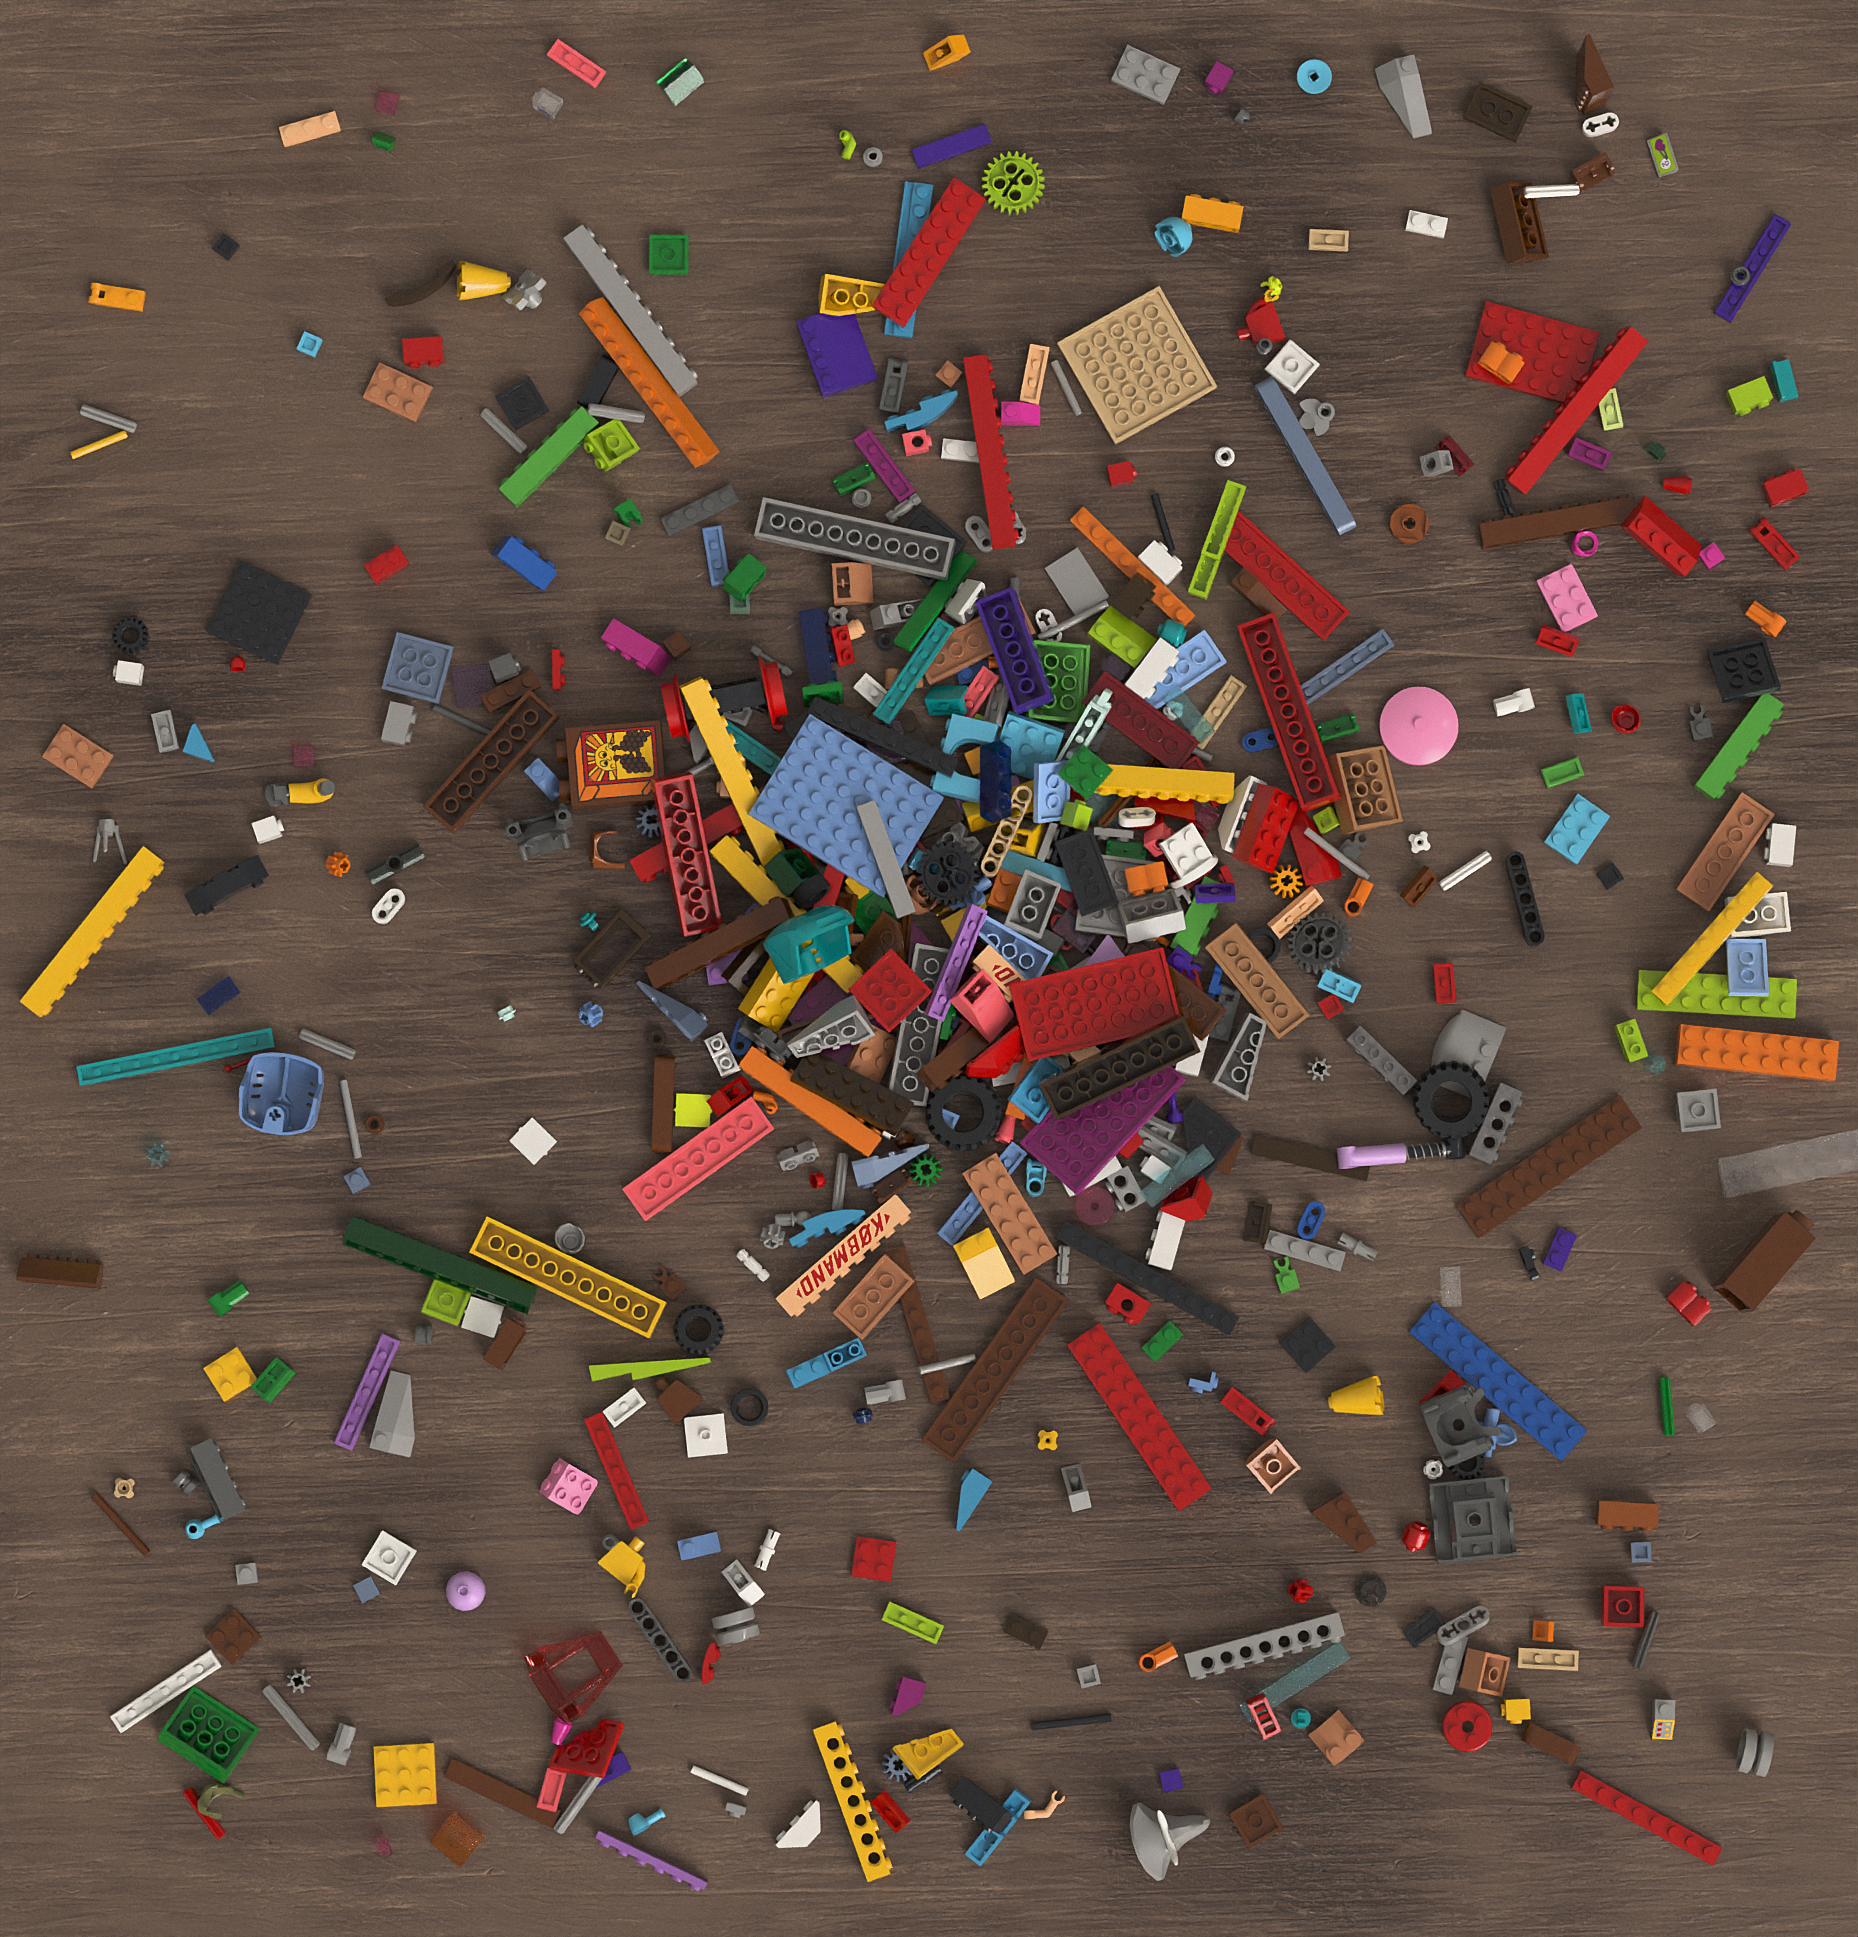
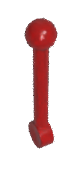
(228, 1068)

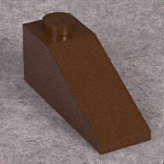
(1257, 594)

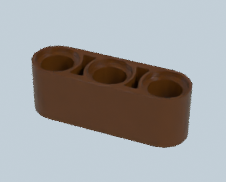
(1551, 1743)

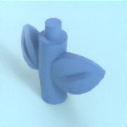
(977, 897)
(1508, 1433)

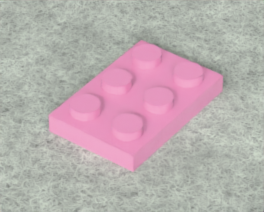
(1566, 598)

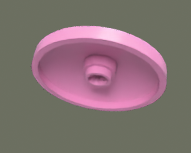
(1418, 726)

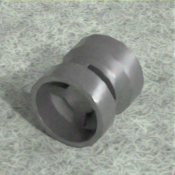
(186, 1482)

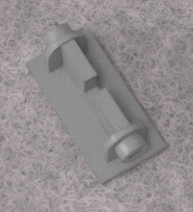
(806, 1153)

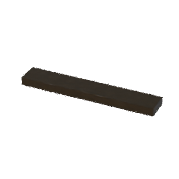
(1304, 1157)

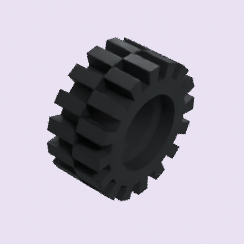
(134, 646)
(1471, 1473)

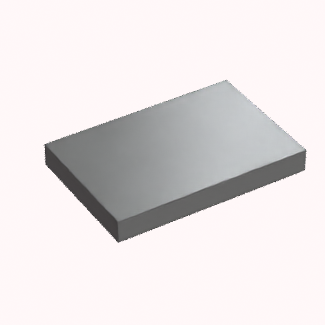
(1076, 582)

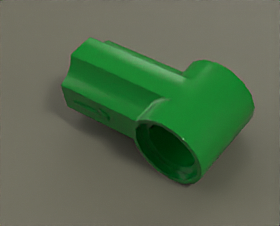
(224, 1300)

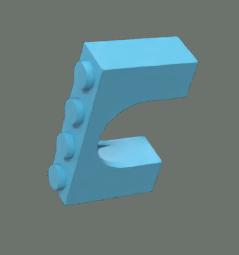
(963, 731)

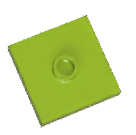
(445, 1302)

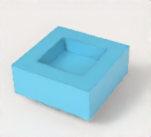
(309, 344)

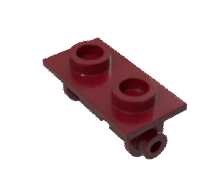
(1460, 460)

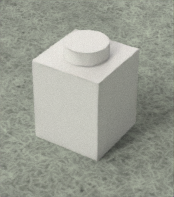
(128, 673)
(267, 829)
(1153, 1167)

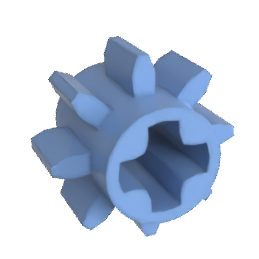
(590, 1014)

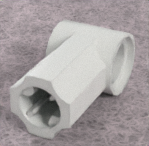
(1518, 701)

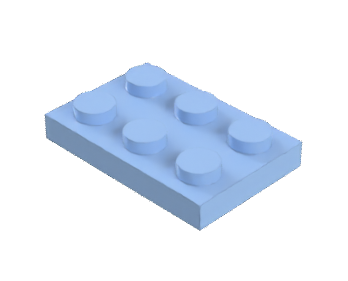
(1049, 792)
(1747, 967)

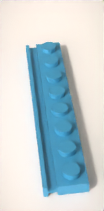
(914, 213)

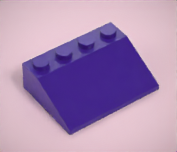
(836, 352)

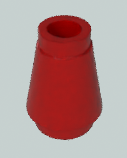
(1678, 484)

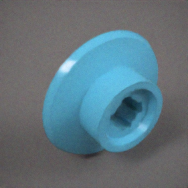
(1318, 68)

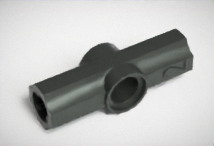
(383, 870)

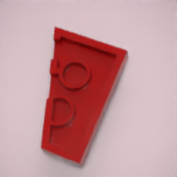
(1170, 807)

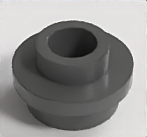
(1744, 271)

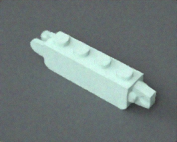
(1087, 725)

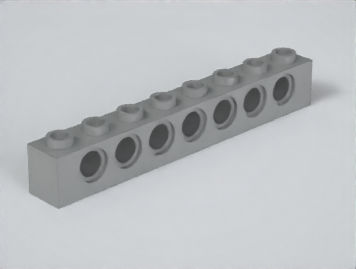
(1334, 1634)

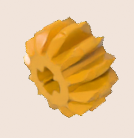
(1291, 886)

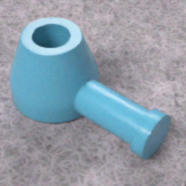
(200, 1525)
(638, 1823)

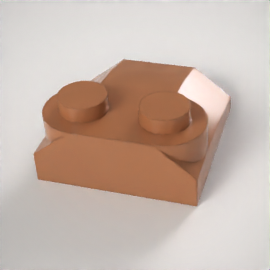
(1271, 1464)
(1336, 1738)

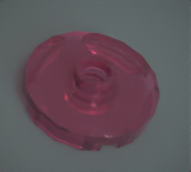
(1094, 1195)

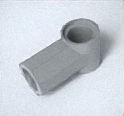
(889, 1392)
(340, 1748)

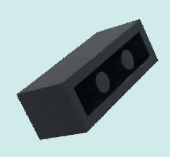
(980, 1806)

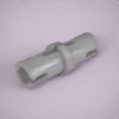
(1358, 1247)

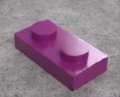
(1589, 454)

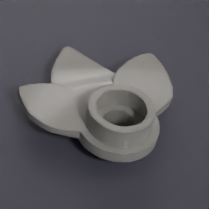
(1313, 417)

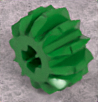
(920, 1173)

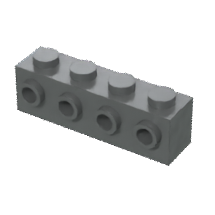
(216, 1480)

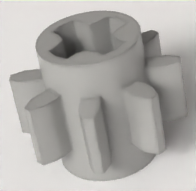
(1321, 1064)
(772, 1236)
(304, 1678)

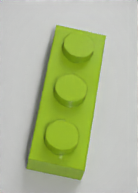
(912, 1622)

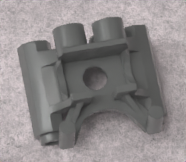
(542, 833)
(1452, 1444)

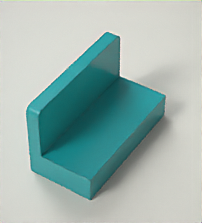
(1783, 380)
(946, 700)

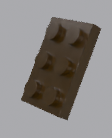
(1497, 112)

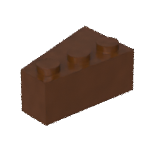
(1345, 1522)

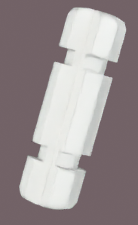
(752, 1264)

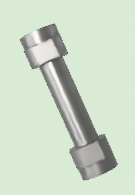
(786, 671)

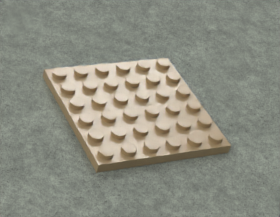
(1137, 365)

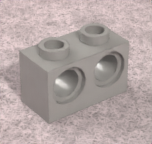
(1130, 1187)

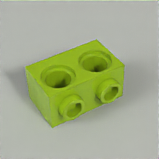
(1631, 1041)

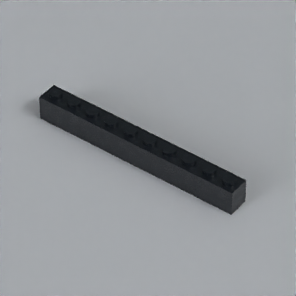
(1147, 1278)

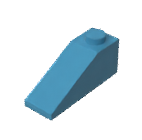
(972, 1491)

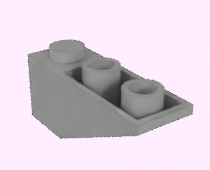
(893, 614)

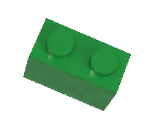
(744, 577)

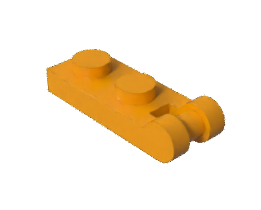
(117, 297)

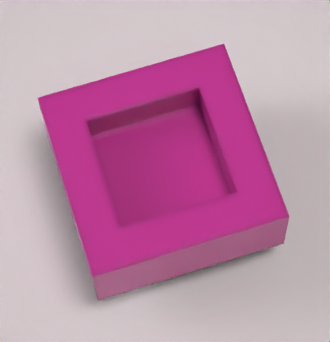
(1711, 556)

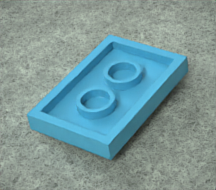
(1576, 829)

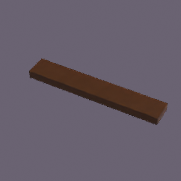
(500, 1792)

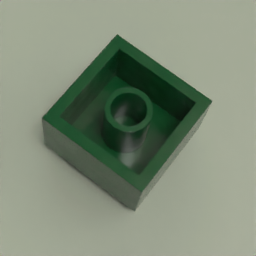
(790, 869)

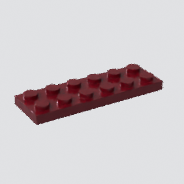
(1144, 723)

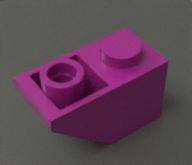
(909, 1694)

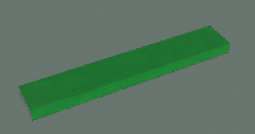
(934, 602)

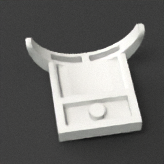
(1187, 855)

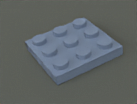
(417, 668)

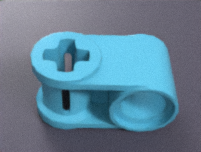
(1035, 1175)

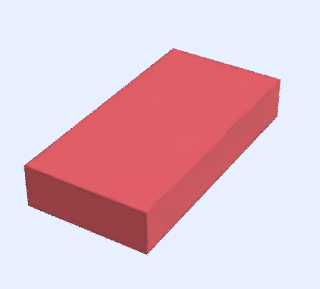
(551, 1790)

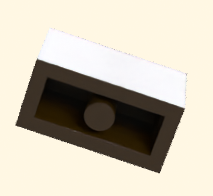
(1134, 596)

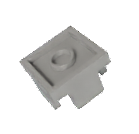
(1697, 1110)

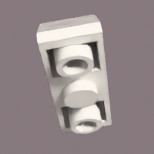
(803, 1828)

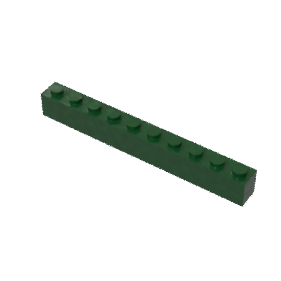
(440, 1265)

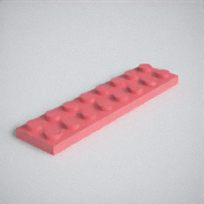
(698, 1159)

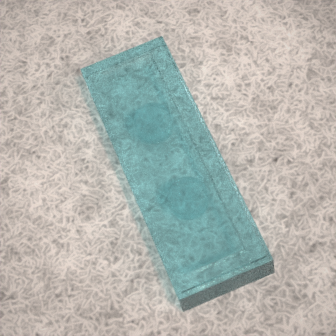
(1188, 714)

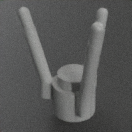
(106, 829)

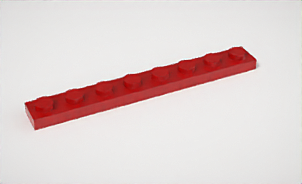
(1646, 1817)

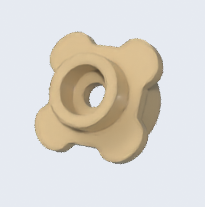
(119, 1488)

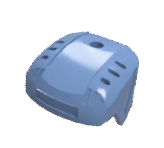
(283, 1088)

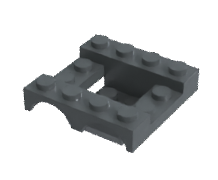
(1455, 1536)

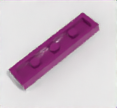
(884, 466)

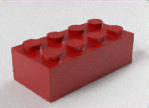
(1265, 828)

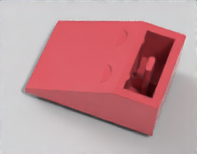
(983, 1005)

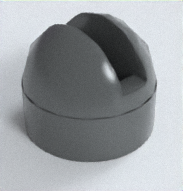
(1241, 116)

